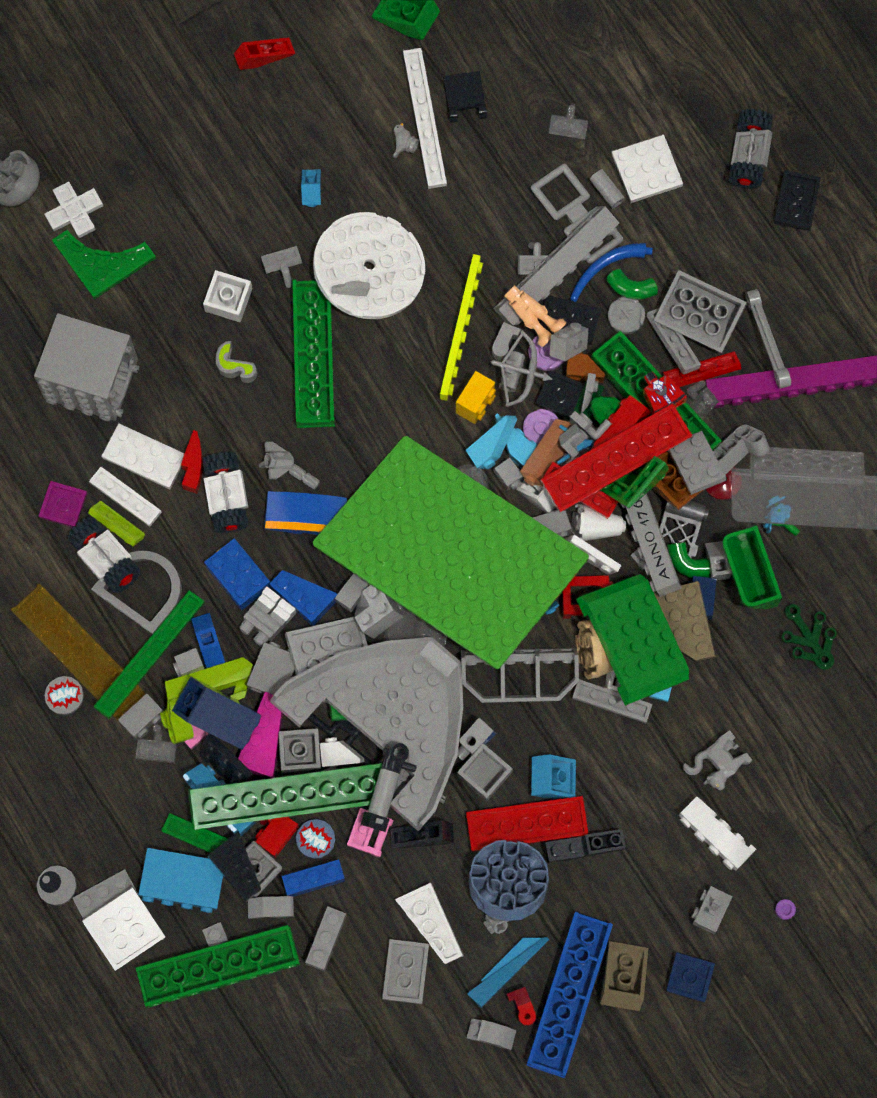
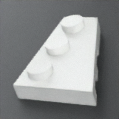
(596, 557)

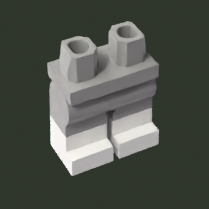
(267, 617)

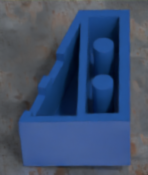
(306, 597)

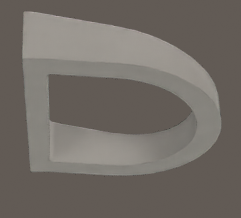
(100, 589)

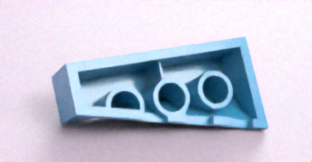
(204, 777)

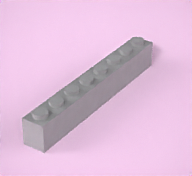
(562, 260)

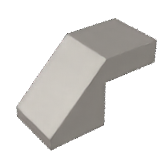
(270, 907)

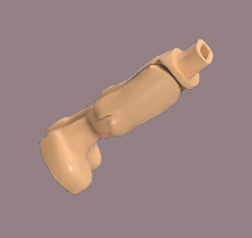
(529, 311)

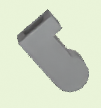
(503, 340)

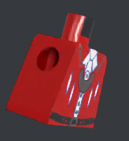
(662, 393)

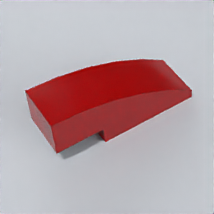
(193, 464)

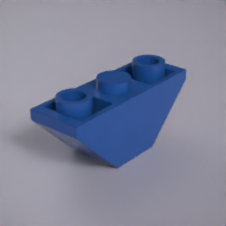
(208, 640)

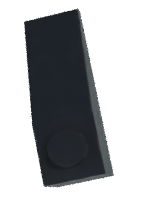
(429, 835)

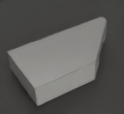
(352, 288)

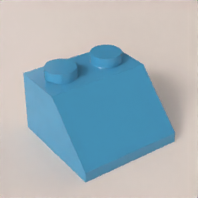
(553, 777)

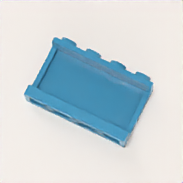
(180, 880)

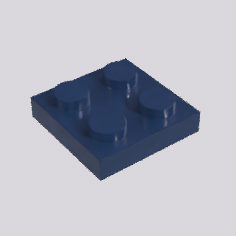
(690, 977)

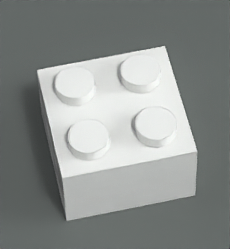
(227, 296)

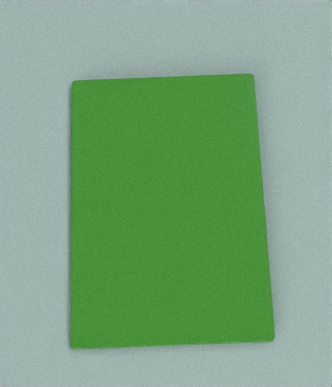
(451, 551)

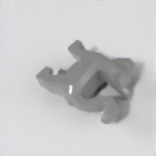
(721, 759)

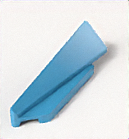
(506, 969)

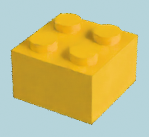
(475, 398)

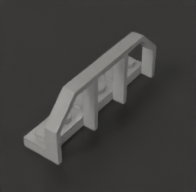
(528, 656)

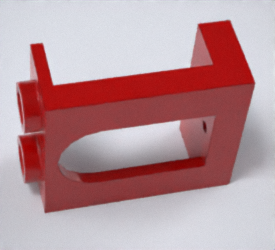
(574, 610)

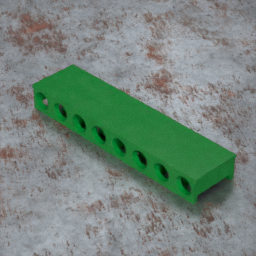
(313, 356)
(217, 966)

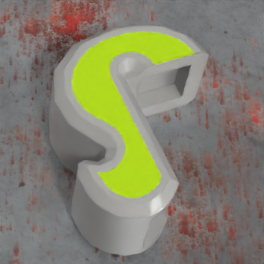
(232, 368)

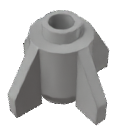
(278, 460)

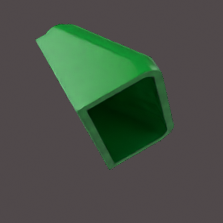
(751, 569)

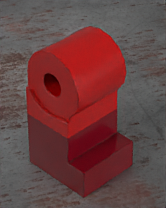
(524, 1006)

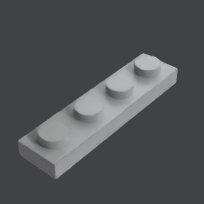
(675, 345)
(611, 701)

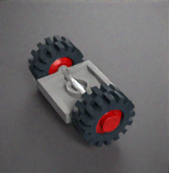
(751, 148)

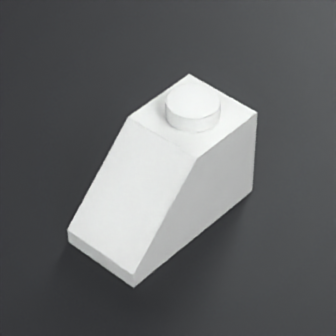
(338, 753)

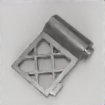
(692, 514)

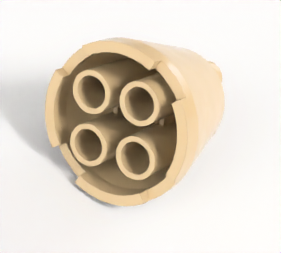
(591, 651)

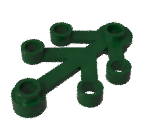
(811, 639)

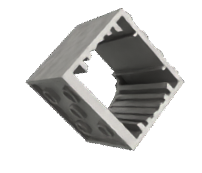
(86, 367)

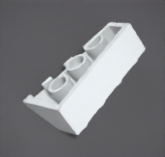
(716, 834)

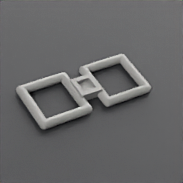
(574, 210)

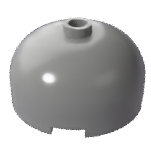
(18, 178)

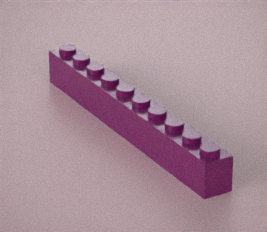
(804, 379)

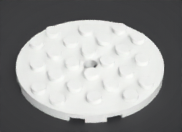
(373, 239)

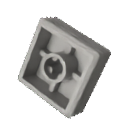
(267, 867)

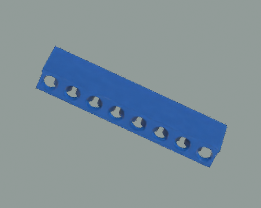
(569, 995)

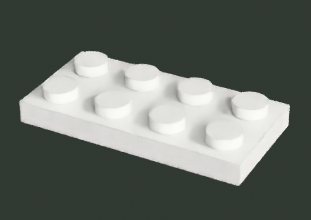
(143, 456)

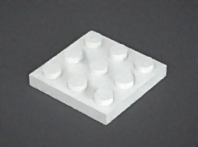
(647, 168)
(123, 928)

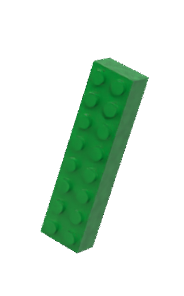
(626, 370)

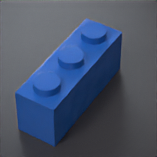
(313, 878)

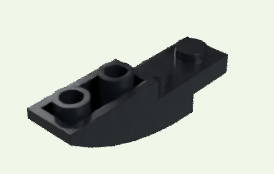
(584, 846)

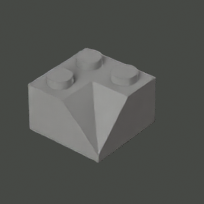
(376, 612)

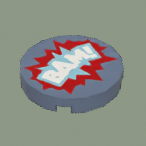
(315, 839)

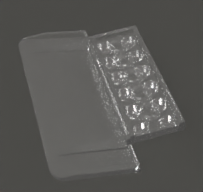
(805, 489)

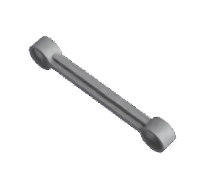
(781, 373)

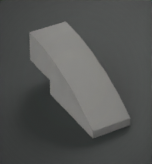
(351, 592)

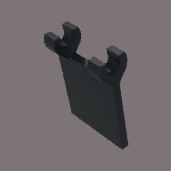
(464, 92)

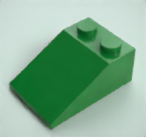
(407, 16)

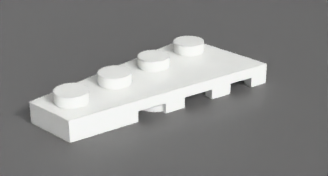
(429, 917)

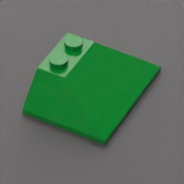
(637, 483)

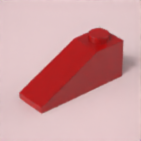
(262, 52)

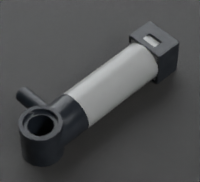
(385, 787)

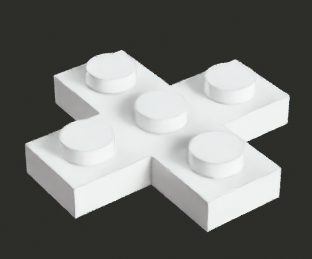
(74, 209)

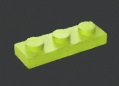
(116, 523)

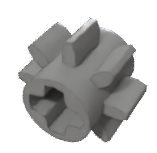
(495, 925)

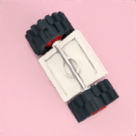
(225, 492)
(104, 555)

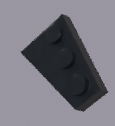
(236, 867)

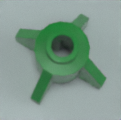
(603, 407)

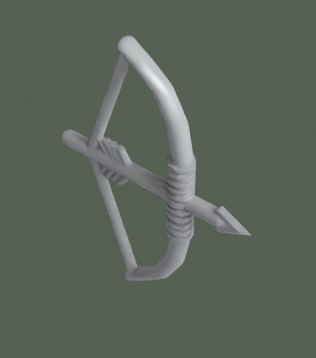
(510, 368)

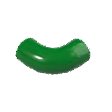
(631, 289)
(685, 564)

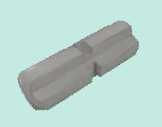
(301, 474)

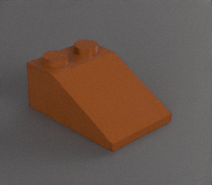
(672, 485)

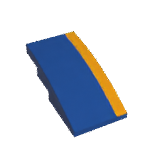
(300, 511)

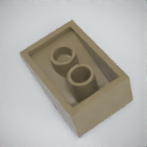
(624, 976)

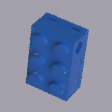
(237, 574)

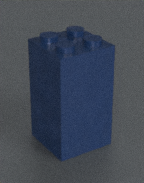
(216, 713)

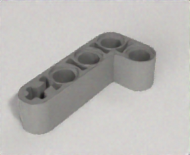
(739, 444)

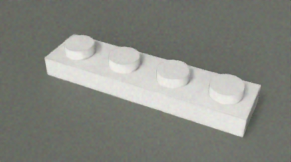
(125, 496)

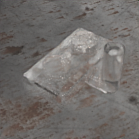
(568, 125)
(702, 402)
(156, 749)

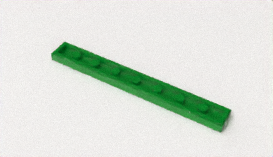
(149, 654)

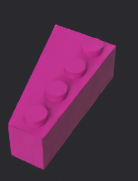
(262, 748)

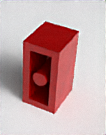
(276, 835)

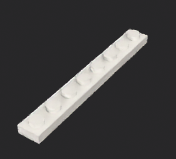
(424, 118)

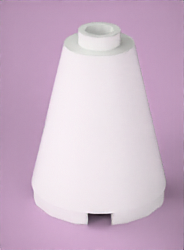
(591, 525)

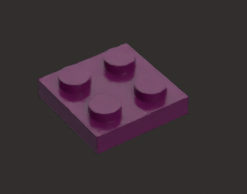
(63, 504)

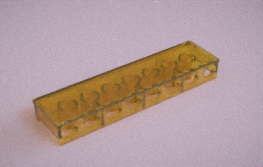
(72, 645)

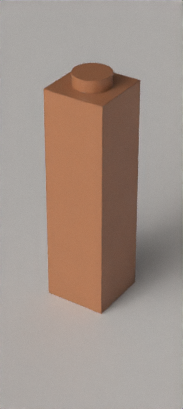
(546, 452)

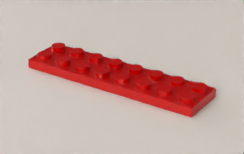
(616, 458)

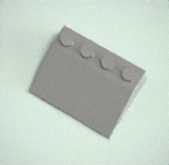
(700, 311)

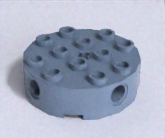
(508, 880)

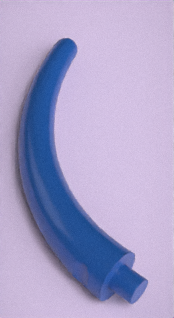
(622, 252)

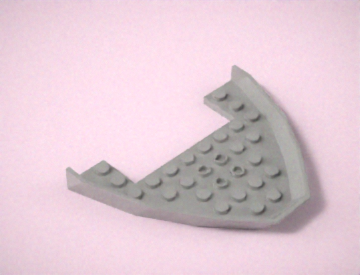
(392, 694)

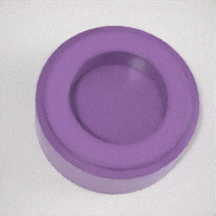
(785, 909)

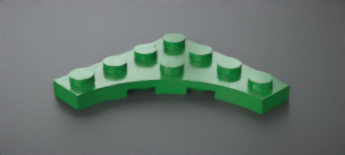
(98, 268)

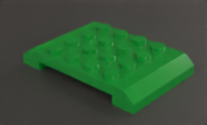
(635, 638)

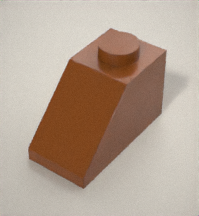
(580, 366)

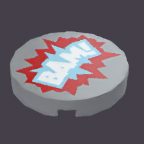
(64, 695)

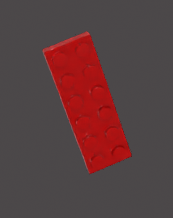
(528, 822)

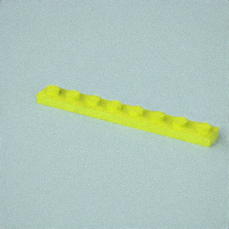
(459, 335)

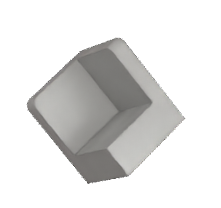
(572, 438)

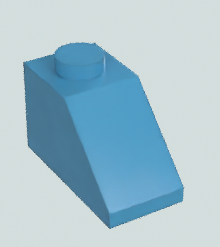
(311, 187)

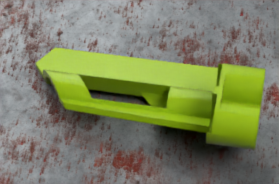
(220, 677)

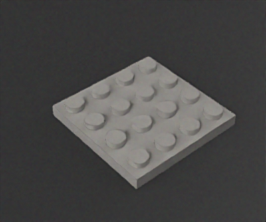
(320, 642)

